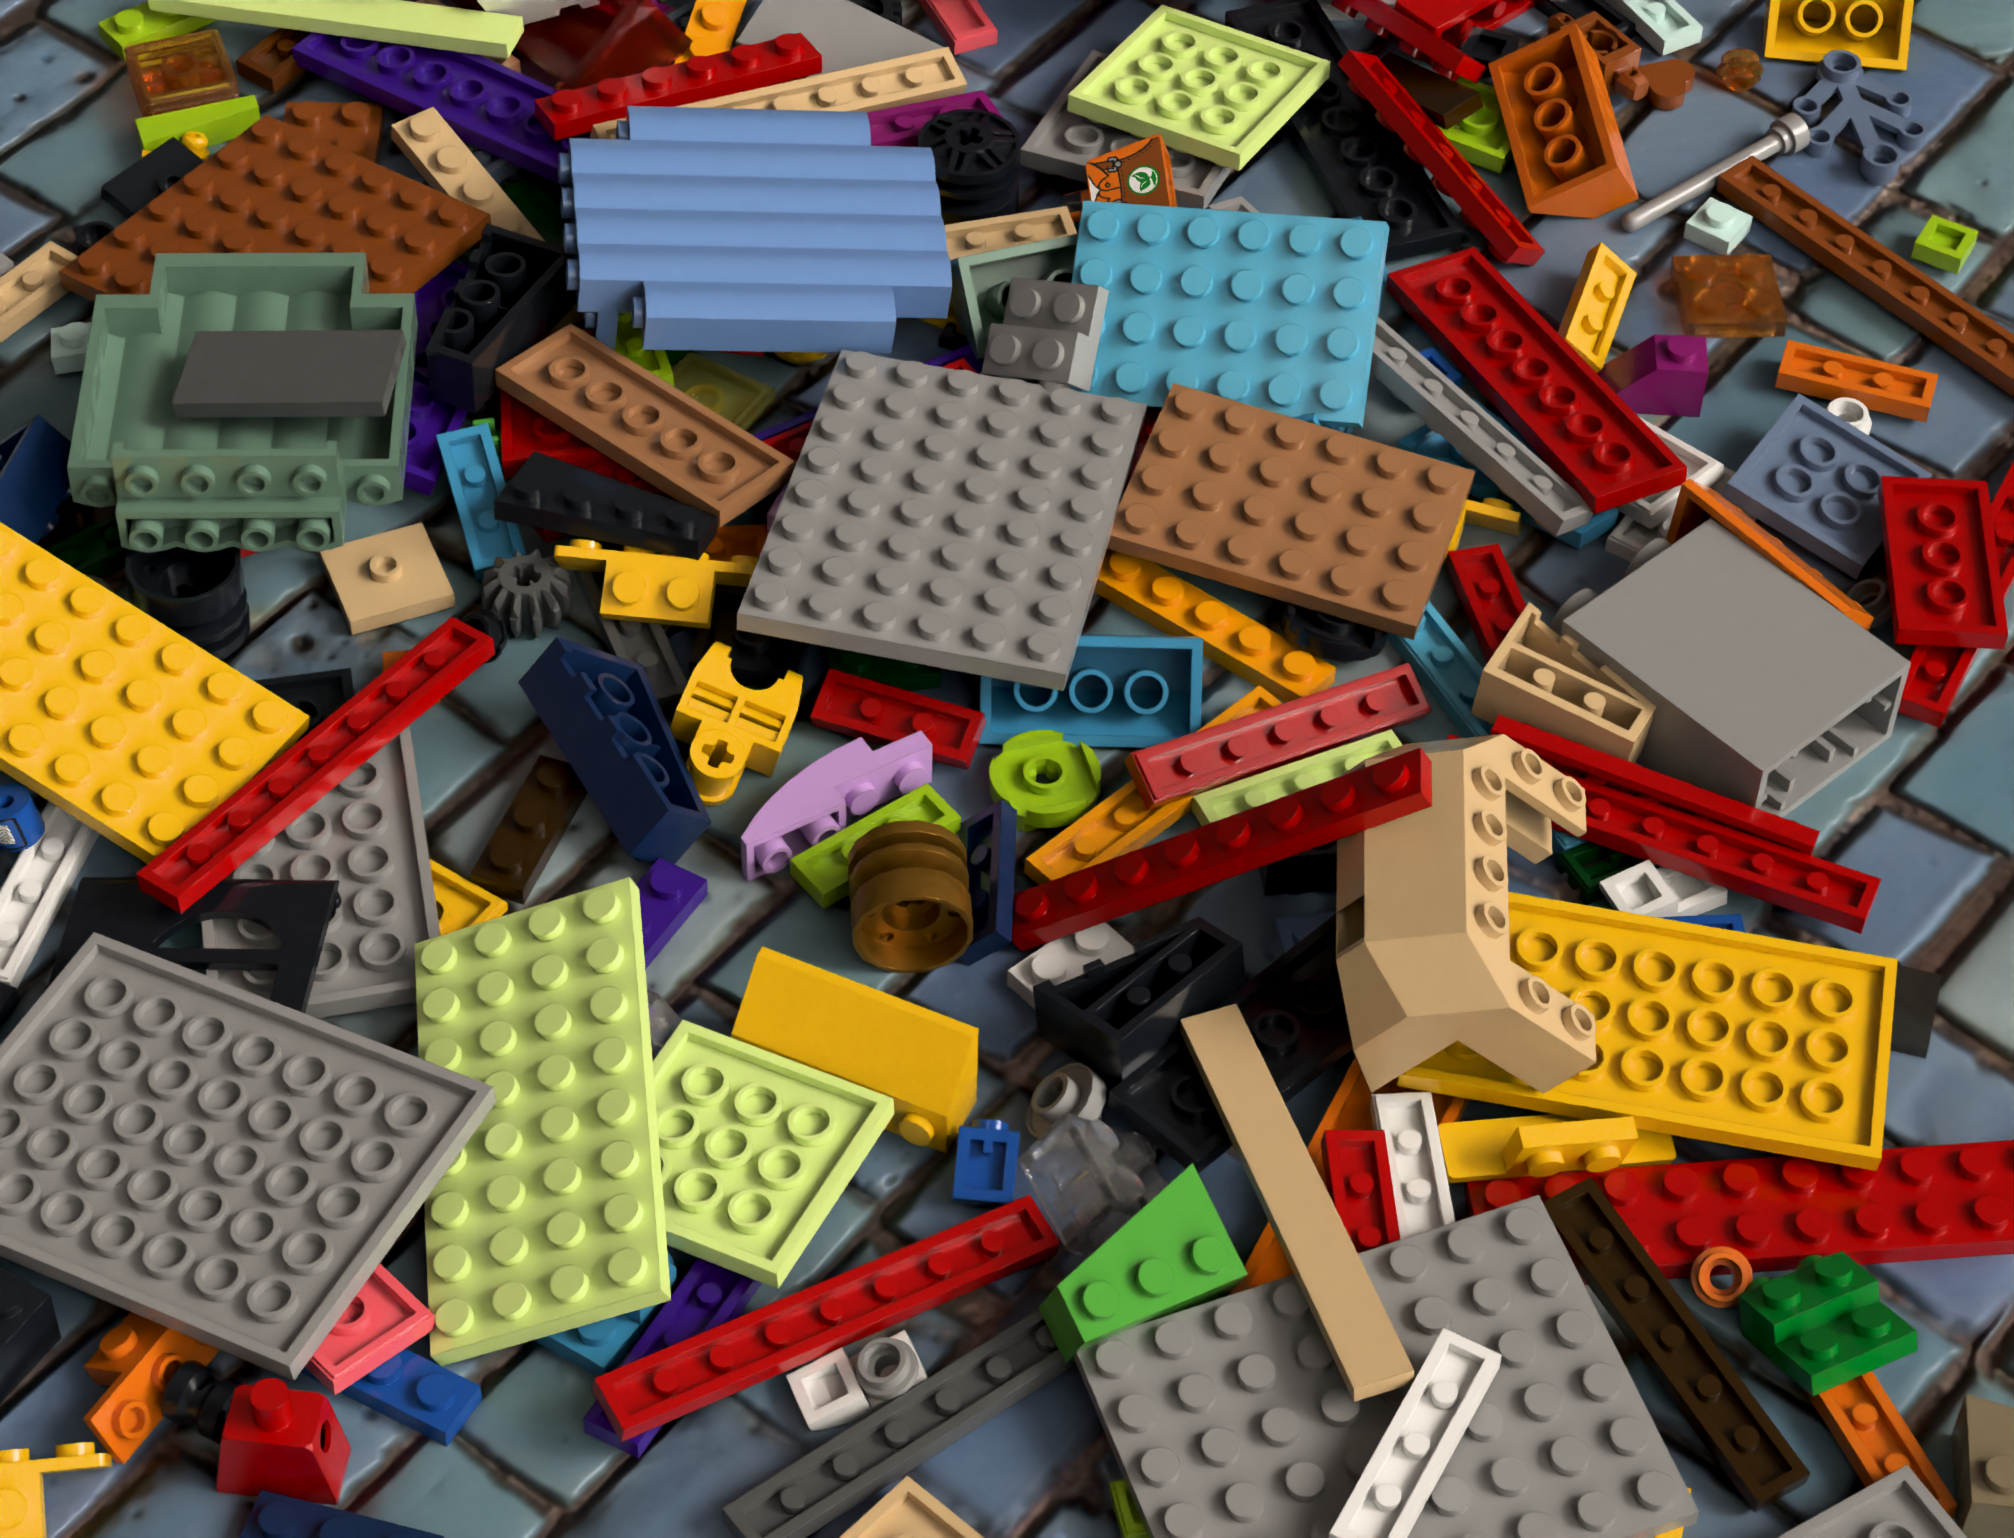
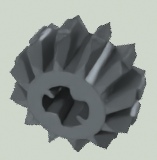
(527, 592)

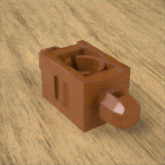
(1615, 51)

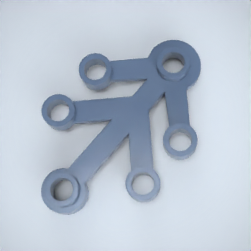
(1842, 74)

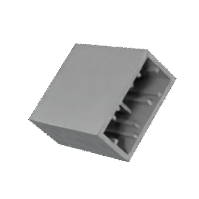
(1748, 669)

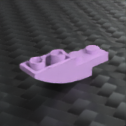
(828, 793)

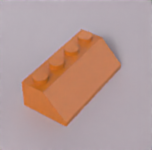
(1563, 127)
(1699, 503)

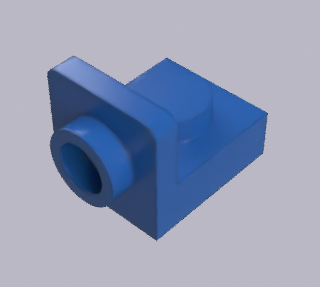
(986, 1163)

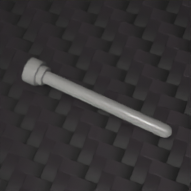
(1784, 137)

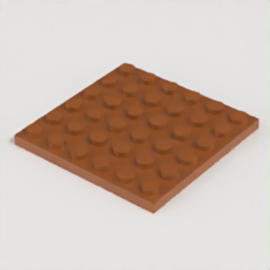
(286, 195)

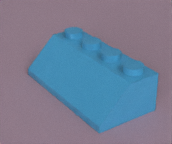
(1115, 695)

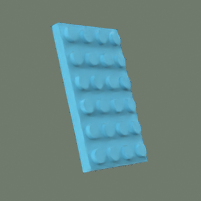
(1234, 306)

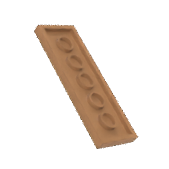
(645, 424)

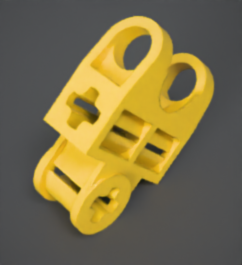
(732, 724)

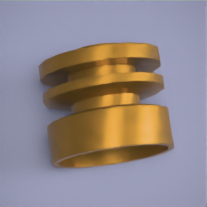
(909, 897)

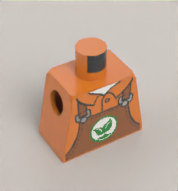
(1127, 175)

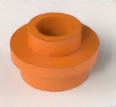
(1700, 1276)

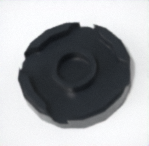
(1330, 635)

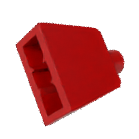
(282, 1444)

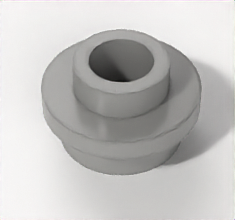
(880, 1354)

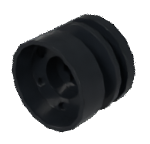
(974, 164)
(193, 595)

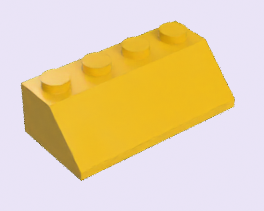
(867, 1040)

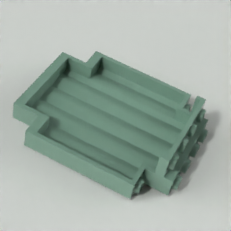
(233, 477)

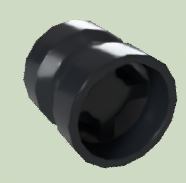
(198, 1399)

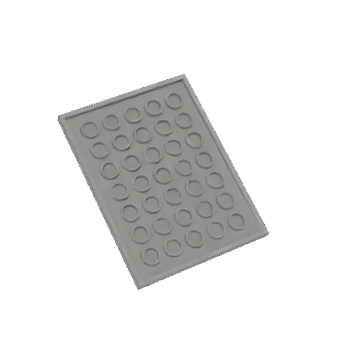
(946, 520)
(214, 1151)
(1248, 1431)

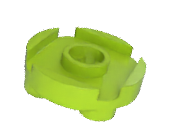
(1038, 804)

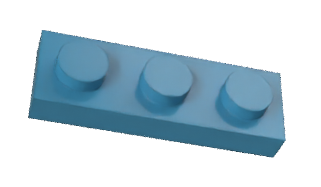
(475, 483)

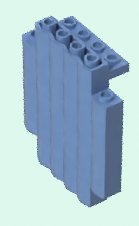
(752, 231)

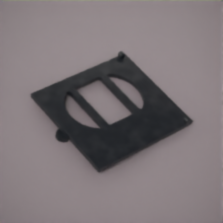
(290, 909)

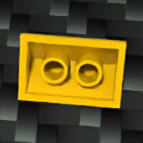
(1811, 28)

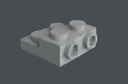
(1047, 334)

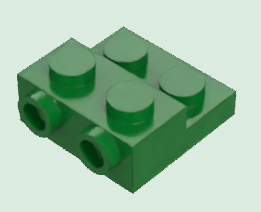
(1824, 1322)

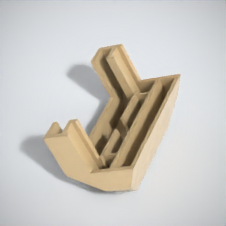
(1430, 920)

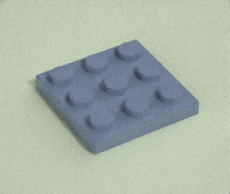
(1819, 484)

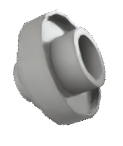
(1069, 1090)

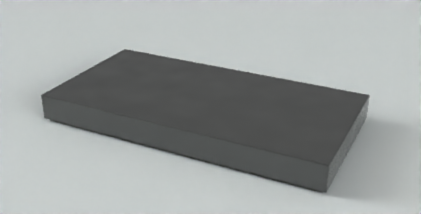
(289, 373)

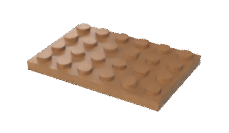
(1291, 510)

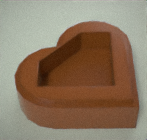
(1668, 82)

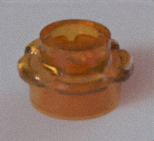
(1739, 69)

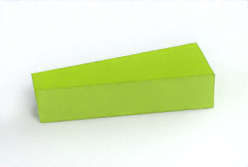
(216, 120)

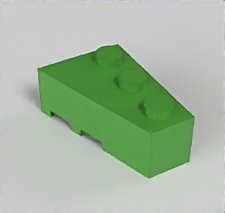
(1152, 1267)

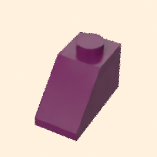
(1661, 375)

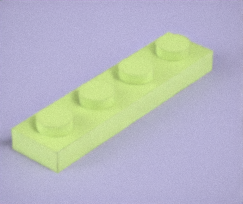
(1288, 779)

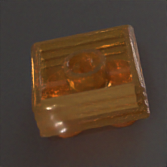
(180, 72)

